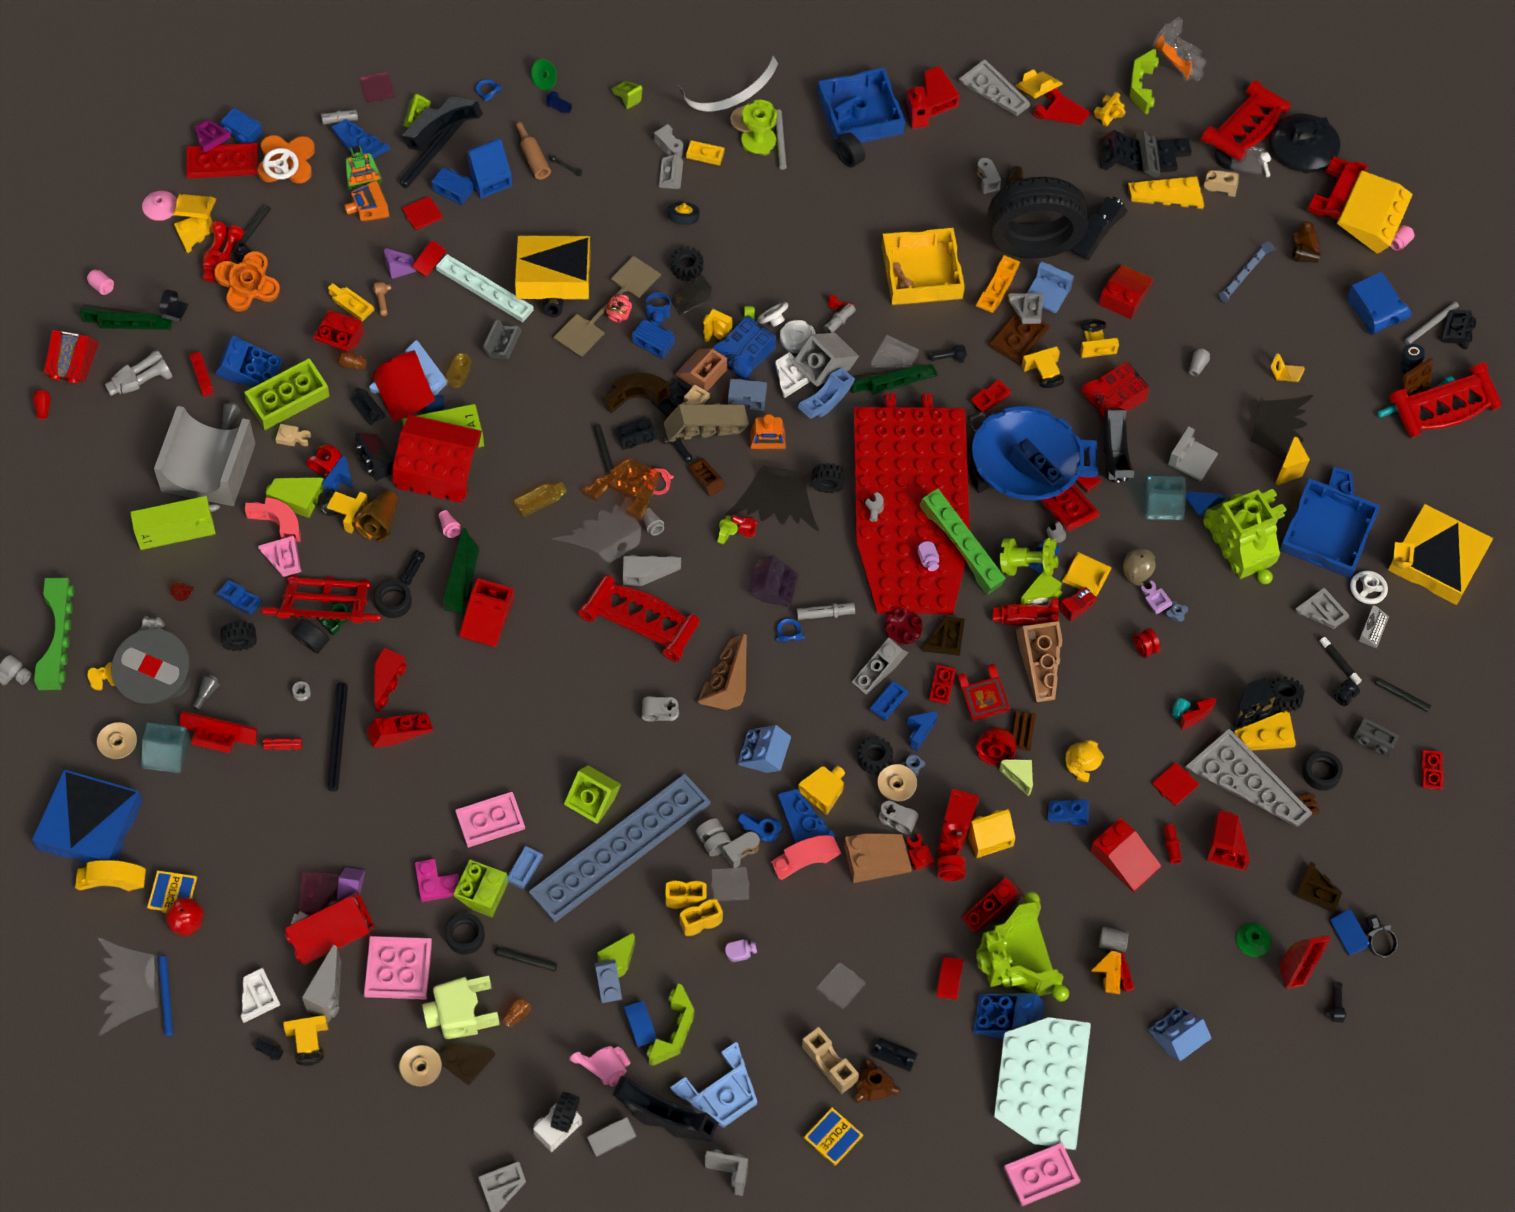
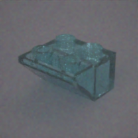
(1165, 497)
(164, 747)

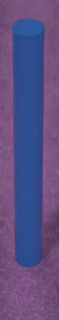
(165, 992)

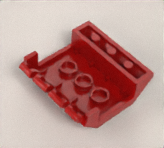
(435, 458)

